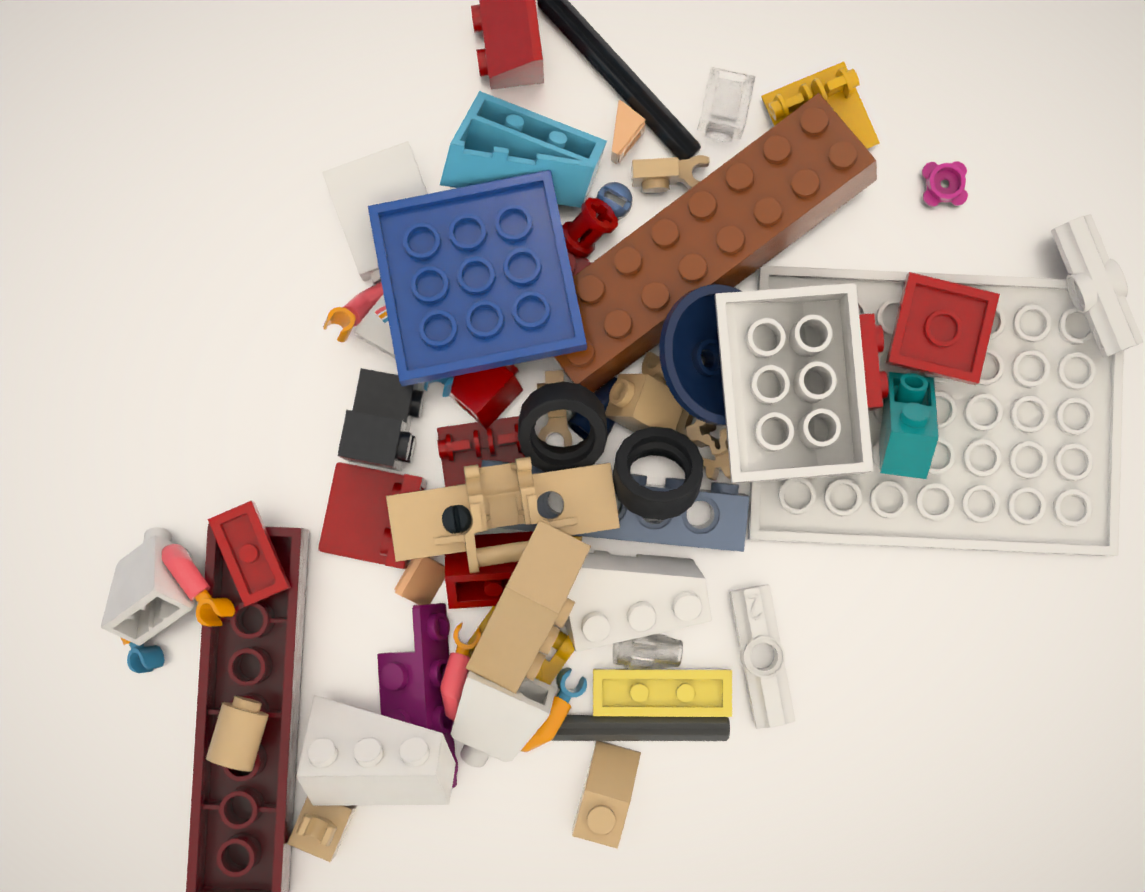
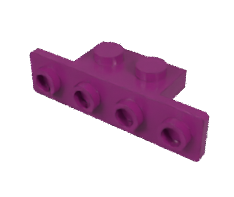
(413, 679)

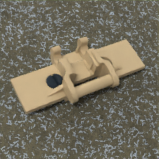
(494, 497)

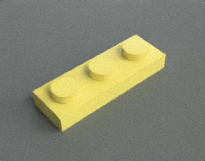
(662, 692)

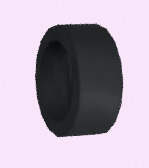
(558, 397)
(665, 443)

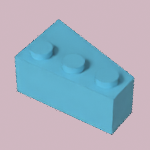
(510, 141)

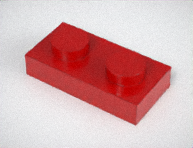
(872, 344)
(249, 553)

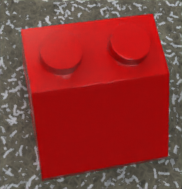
(511, 42)

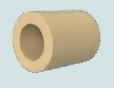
(237, 734)

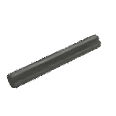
(643, 728)

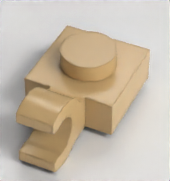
(659, 173)
(557, 419)

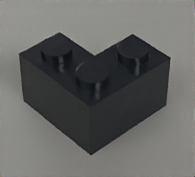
(380, 421)

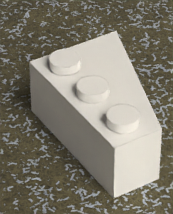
(634, 598)
(372, 759)

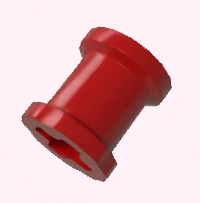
(589, 227)

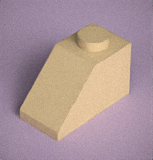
(606, 794)

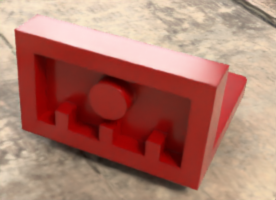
(358, 513)

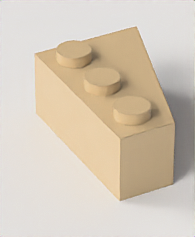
(529, 609)

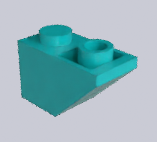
(908, 426)

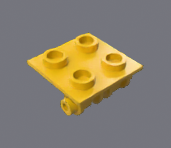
(838, 88)

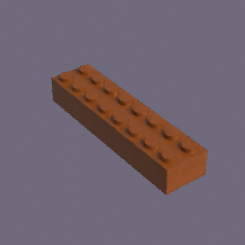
(716, 235)

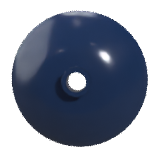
(685, 335)

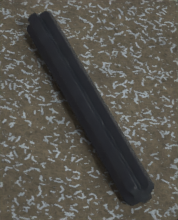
(621, 77)

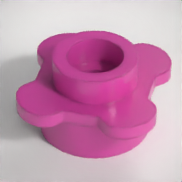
(951, 172)

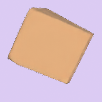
(627, 131)
(421, 580)

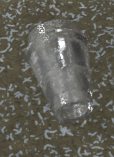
(648, 652)

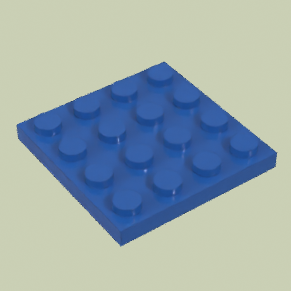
(476, 278)

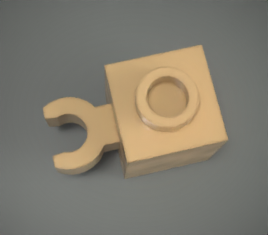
(643, 399)
(321, 829)

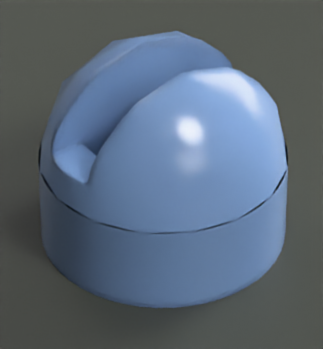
(620, 191)

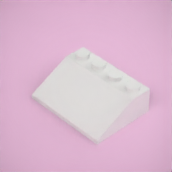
(793, 383)

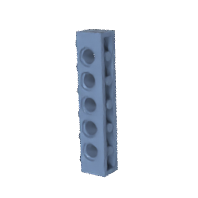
(722, 531)

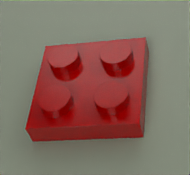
(942, 328)

